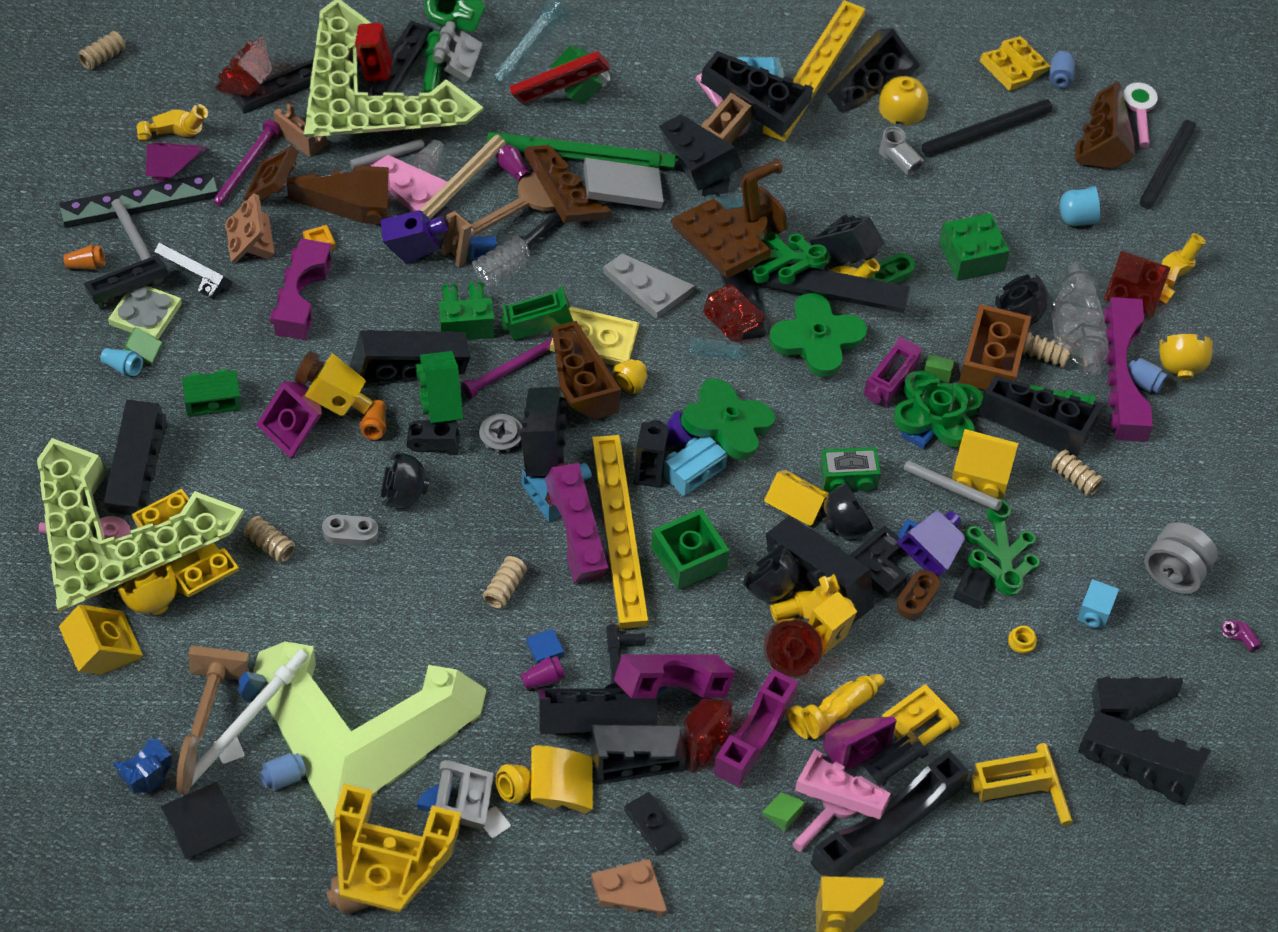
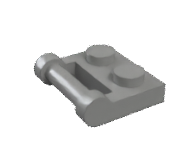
(472, 793)

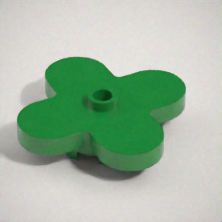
(817, 335)
(937, 407)
(727, 418)

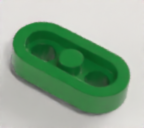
(889, 268)

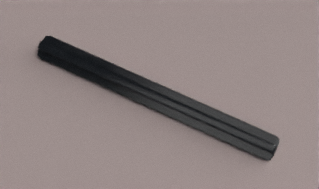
(986, 127)

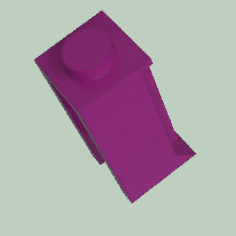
(883, 392)

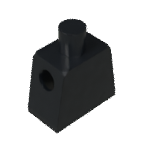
(651, 441)

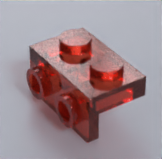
(732, 312)

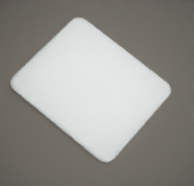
(232, 752)
(495, 822)

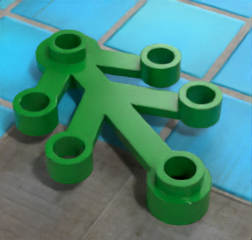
(811, 256)
(1006, 578)

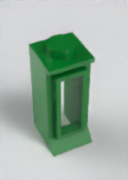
(536, 314)

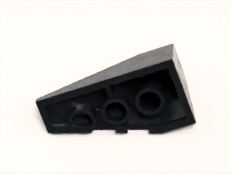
(872, 67)

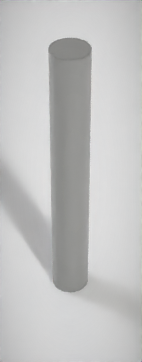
(394, 152)

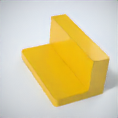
(796, 497)

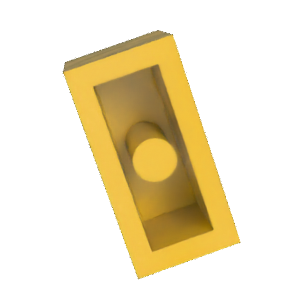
(833, 620)

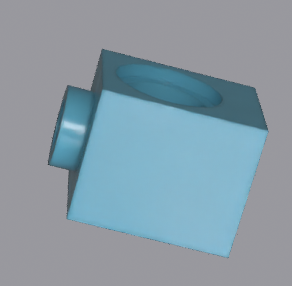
(1097, 604)

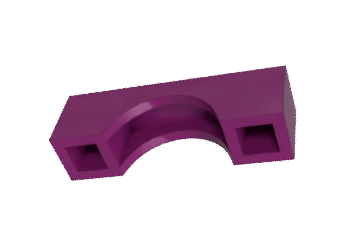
(309, 264)
(584, 548)
(701, 673)
(767, 712)

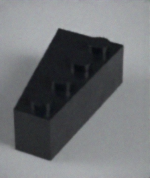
(1144, 756)

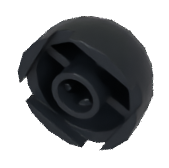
(1025, 297)
(403, 481)
(845, 514)
(775, 576)

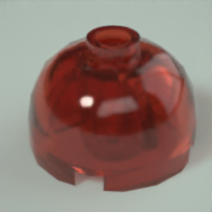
(792, 647)

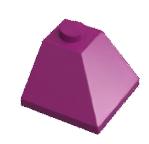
(170, 159)
(290, 417)
(858, 740)

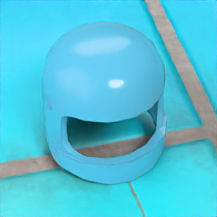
(1080, 207)

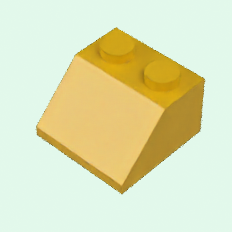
(984, 463)
(99, 639)
(846, 902)

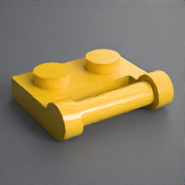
(917, 710)

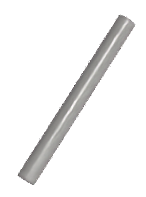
(132, 231)
(953, 485)

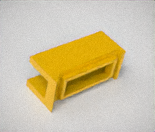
(1007, 768)

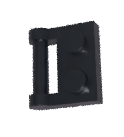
(894, 758)

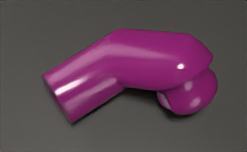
(1242, 632)

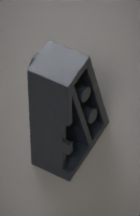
(699, 151)
(850, 240)
(635, 752)

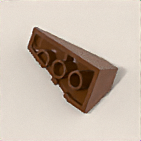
(1108, 134)
(353, 195)
(583, 374)

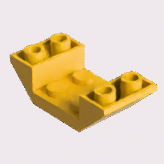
(197, 568)

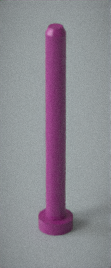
(271, 129)
(471, 387)

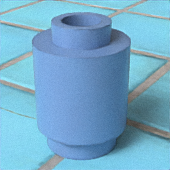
(1062, 69)
(1147, 375)
(282, 771)

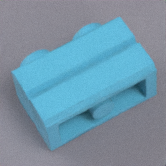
(694, 464)

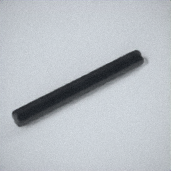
(1167, 164)

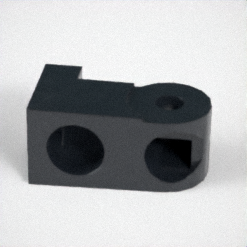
(434, 436)

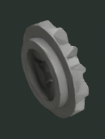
(493, 426)

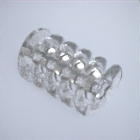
(502, 261)

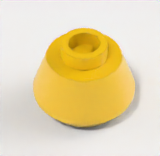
(630, 376)
(513, 782)

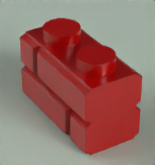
(373, 52)

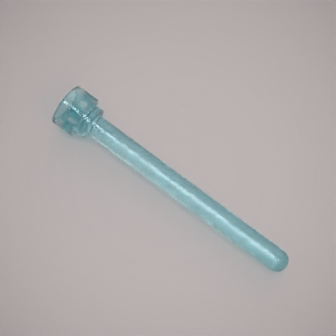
(550, 11)

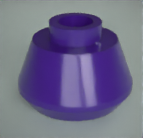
(677, 433)

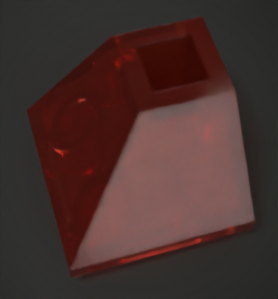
(246, 69)
(1138, 279)
(705, 730)

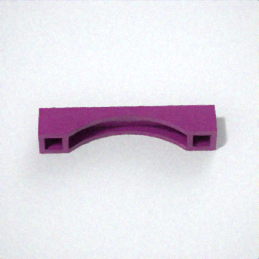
(1131, 411)

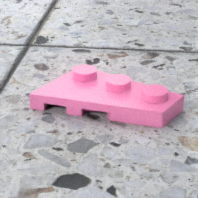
(409, 184)
(835, 786)

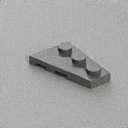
(647, 285)

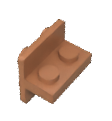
(249, 231)

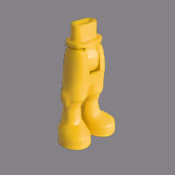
(815, 720)

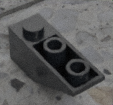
(1132, 696)

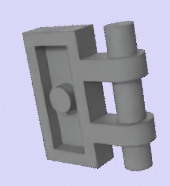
(463, 54)

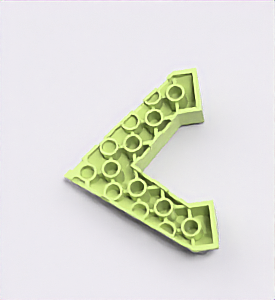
(340, 109)
(80, 554)
(376, 750)

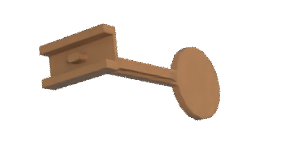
(459, 230)
(216, 666)

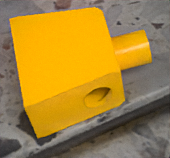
(338, 387)

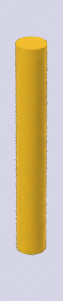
(1055, 788)

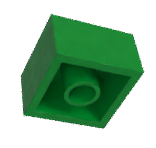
(974, 246)
(440, 385)
(690, 549)

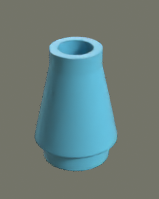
(123, 361)

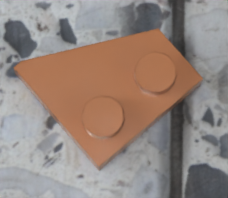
(630, 888)

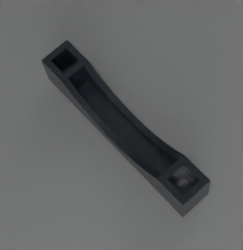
(858, 842)

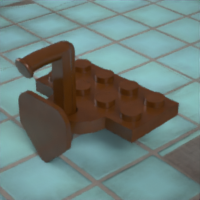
(735, 236)

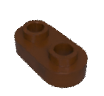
(308, 368)
(916, 596)

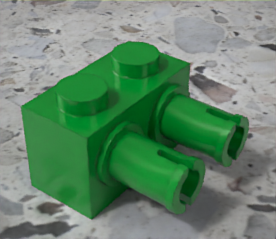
(468, 316)

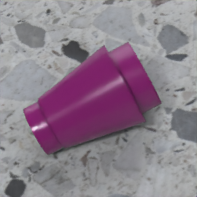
(512, 162)
(543, 674)

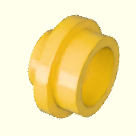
(1023, 633)

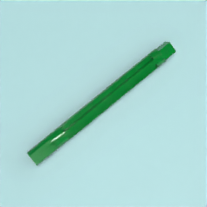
(580, 151)

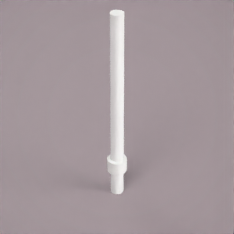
(282, 676)

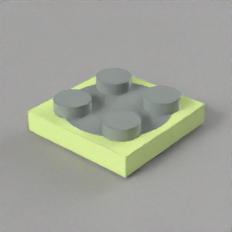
(145, 309)

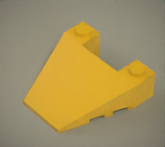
(385, 864)

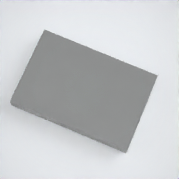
(623, 183)

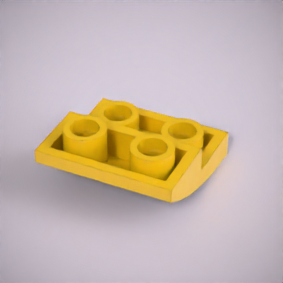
(1015, 63)
(561, 778)

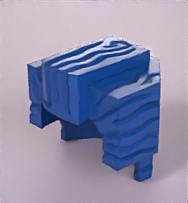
(146, 769)

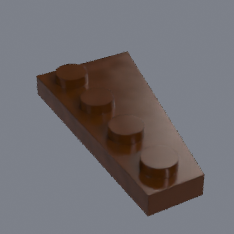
(564, 187)

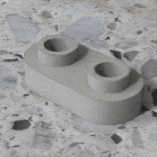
(349, 530)

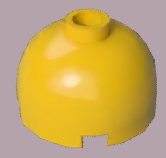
(903, 100)
(1185, 355)
(150, 591)

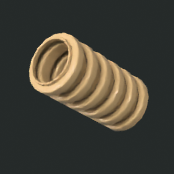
(102, 50)
(1046, 350)
(1077, 472)
(269, 539)
(505, 582)

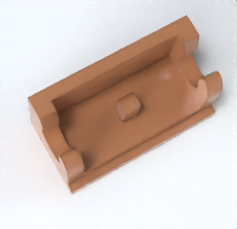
(293, 130)

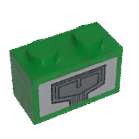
(852, 466)

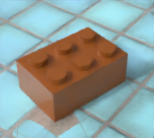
(994, 346)

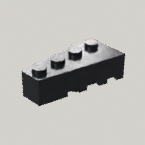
(772, 99)
(395, 353)
(1040, 414)
(544, 430)
(135, 457)
(821, 558)
(580, 708)

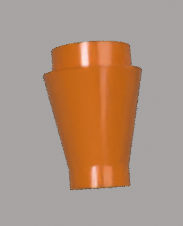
(85, 258)
(374, 422)

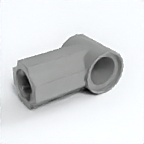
(897, 149)

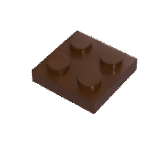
(272, 174)

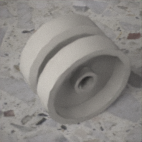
(1181, 558)

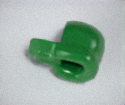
(463, 13)

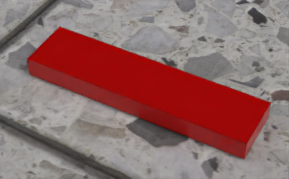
(559, 77)

